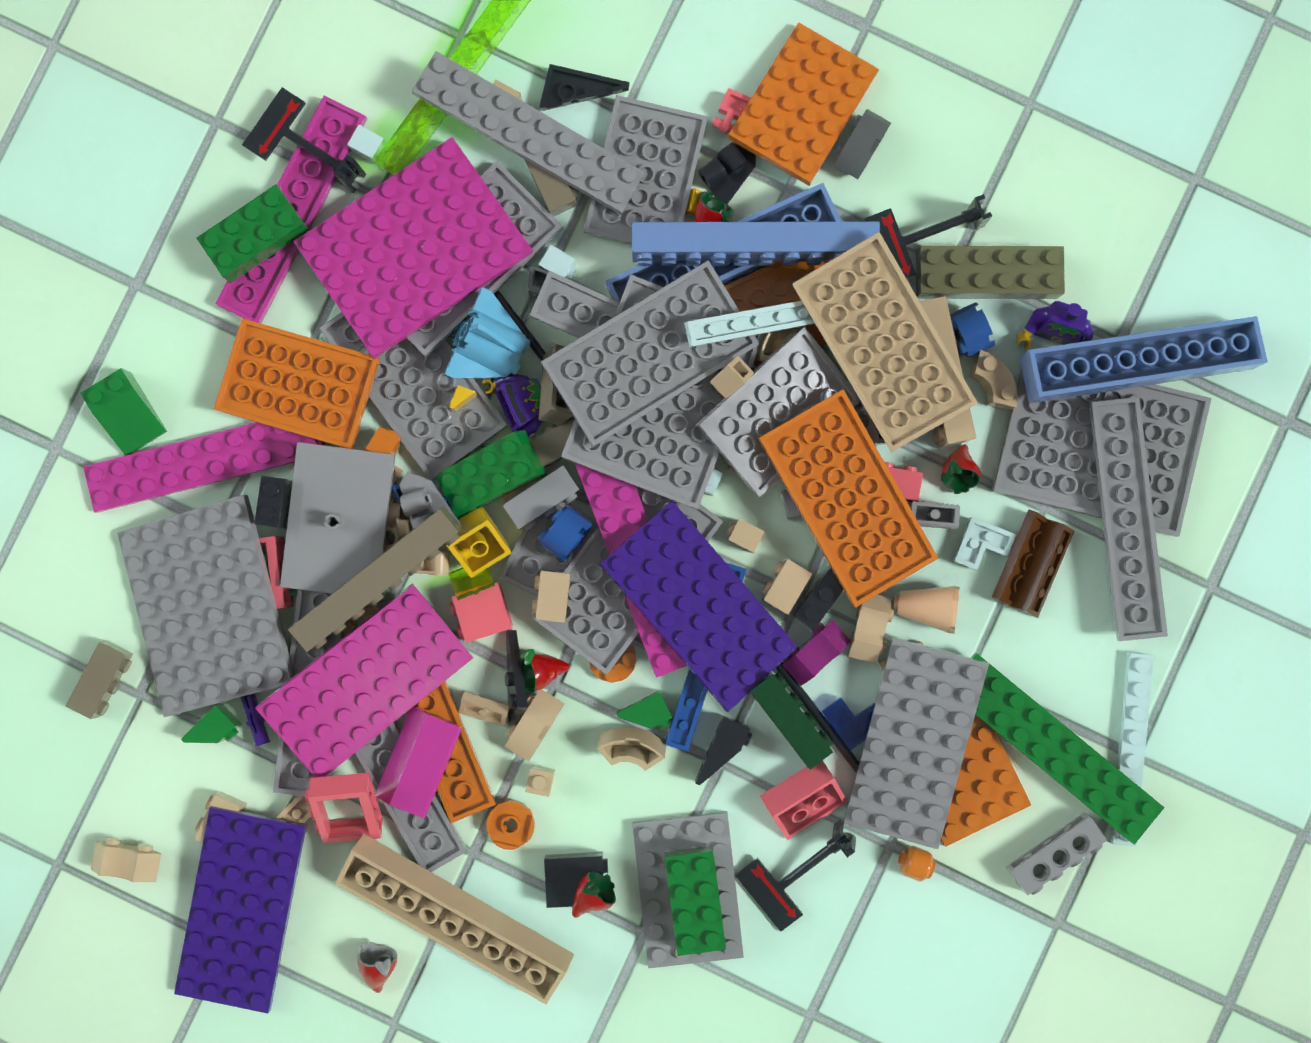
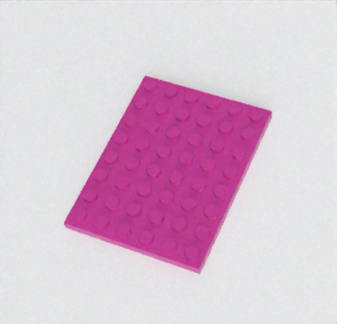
(413, 247)

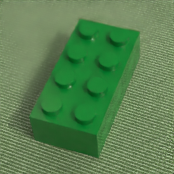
(252, 233)
(490, 473)
(695, 901)

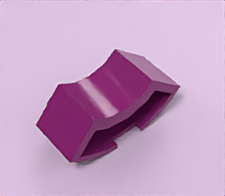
(816, 652)

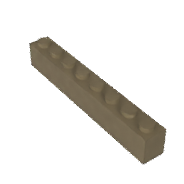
(375, 579)

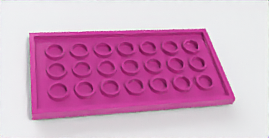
(364, 682)

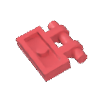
(732, 107)

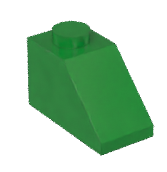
(647, 712)
(214, 727)

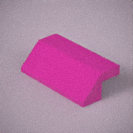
(418, 762)

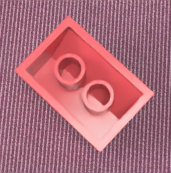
(803, 799)

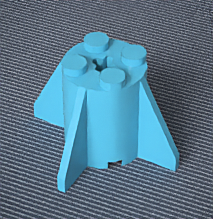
(487, 343)

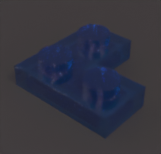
(849, 727)

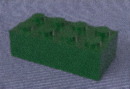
(794, 725)

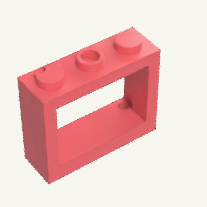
(275, 552)
(344, 787)

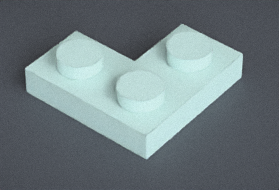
(979, 537)

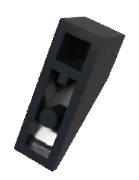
(726, 743)

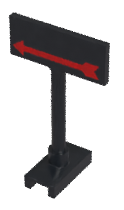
(276, 124)
(898, 243)
(771, 893)

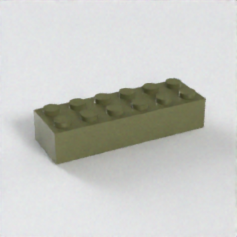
(990, 272)

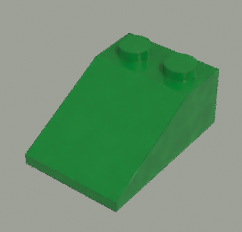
(124, 411)

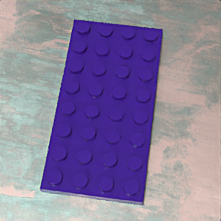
(698, 605)
(240, 909)

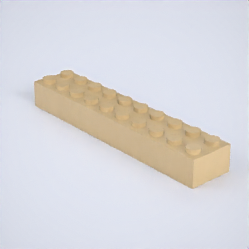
(454, 919)

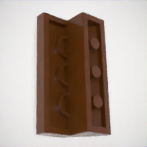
(1033, 563)

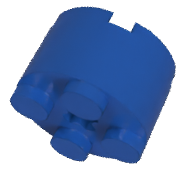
(971, 330)
(565, 533)

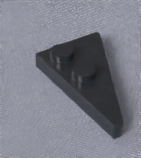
(571, 86)
(514, 680)

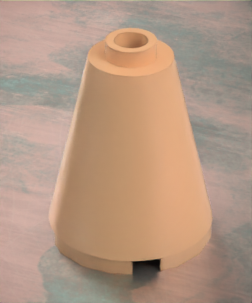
(930, 606)

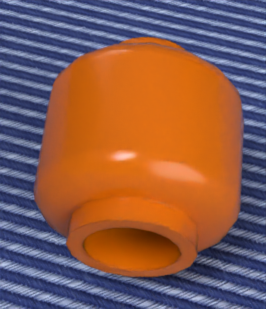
(916, 863)

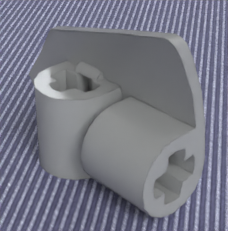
(420, 499)

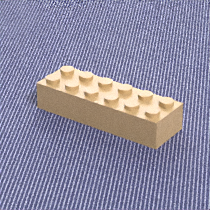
(961, 427)

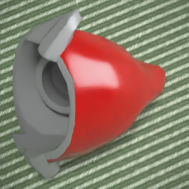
(376, 964)

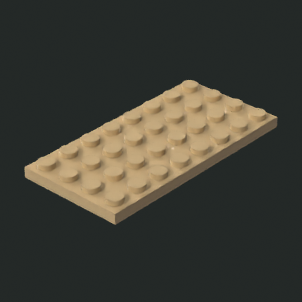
(885, 342)

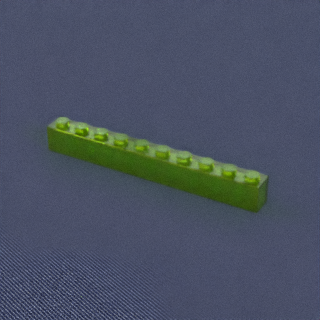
(471, 54)

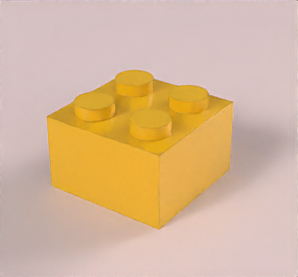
(479, 542)

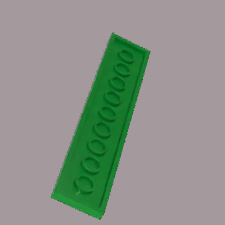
(1065, 756)

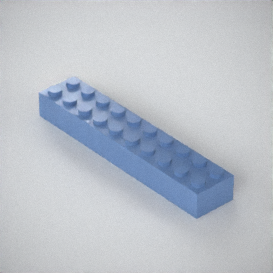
(807, 206)
(745, 242)
(1142, 359)

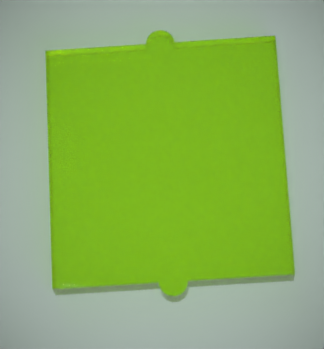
(466, 586)

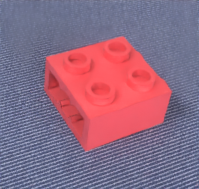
(482, 614)

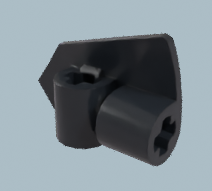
(728, 171)

